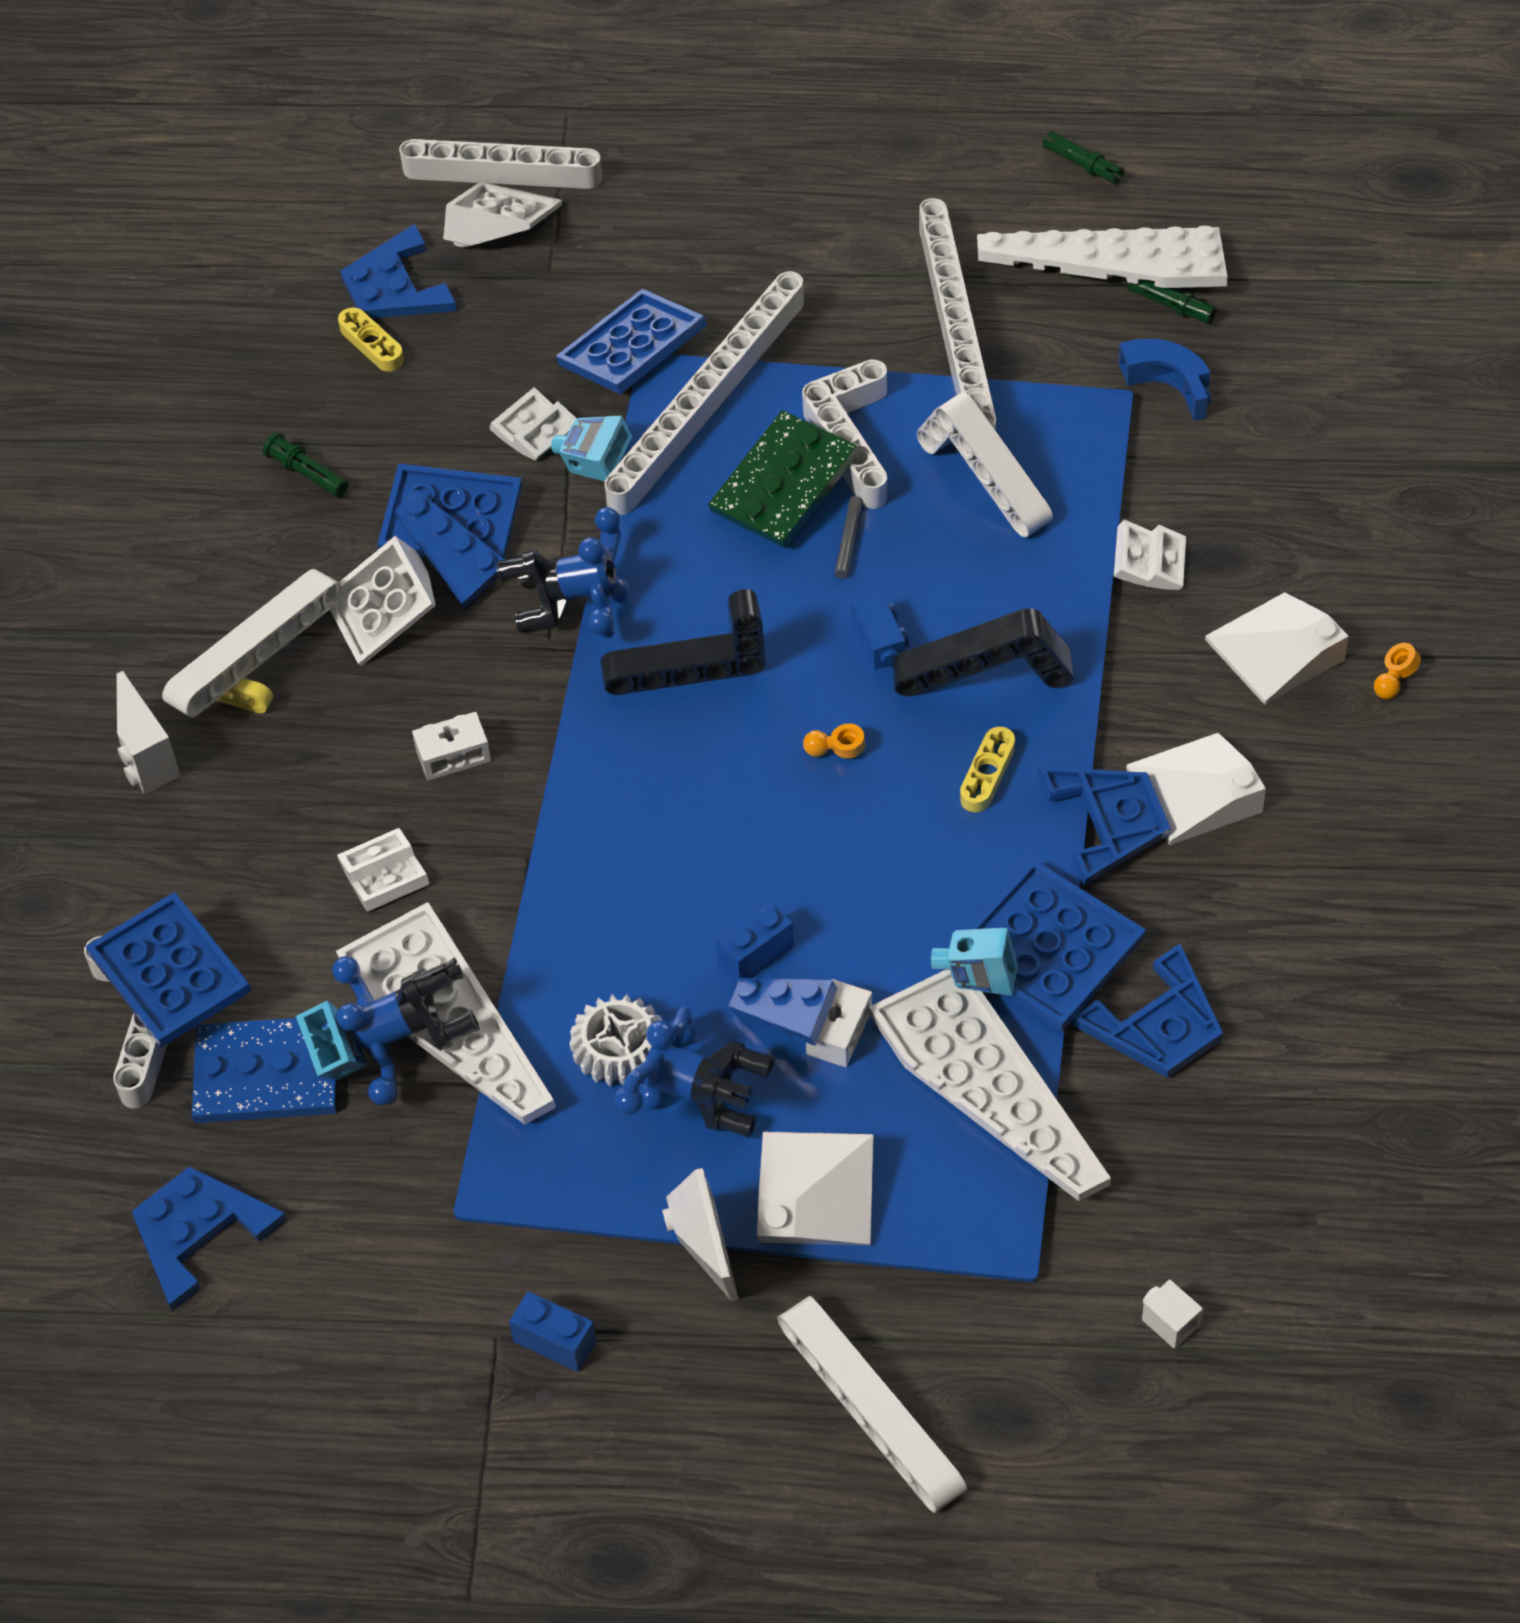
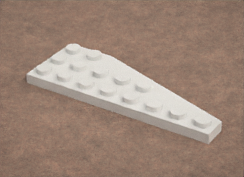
(1167, 256)
(484, 1058)
(973, 1061)

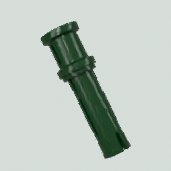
(296, 460)

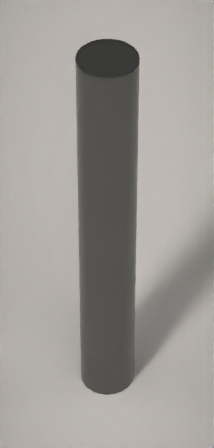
(848, 537)

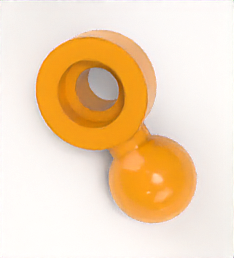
(1401, 662)
(817, 742)

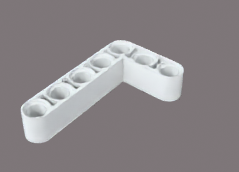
(827, 405)
(990, 460)
(130, 1067)

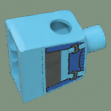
(593, 446)
(979, 960)
(332, 1049)

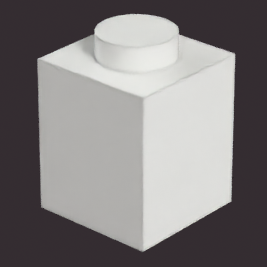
(1171, 1313)

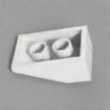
(143, 741)

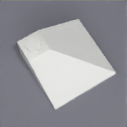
(493, 212)
(383, 599)
(1280, 646)
(1203, 786)
(815, 1188)
(698, 1229)

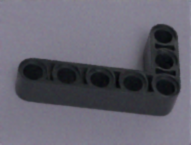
(985, 647)
(692, 659)

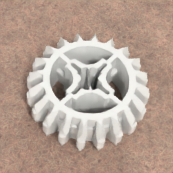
(605, 1053)

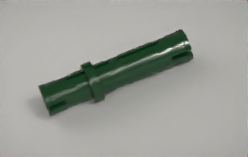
(1093, 162)
(1184, 304)

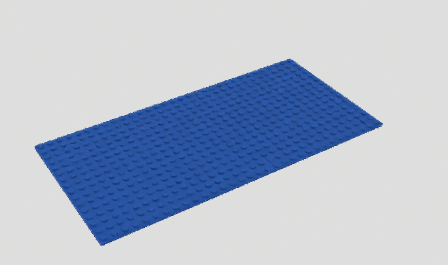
(702, 806)

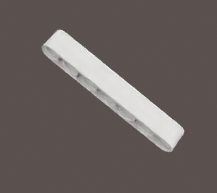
(501, 163)
(252, 643)
(872, 1404)

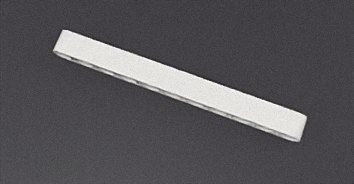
(953, 306)
(704, 393)

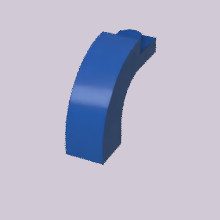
(1167, 363)

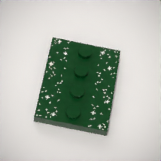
(783, 478)

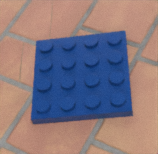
(1060, 940)

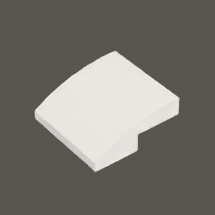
(532, 424)
(1149, 556)
(383, 869)

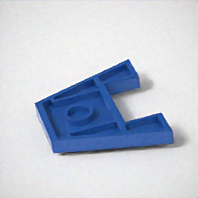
(382, 286)
(1121, 809)
(1167, 1030)
(186, 1217)

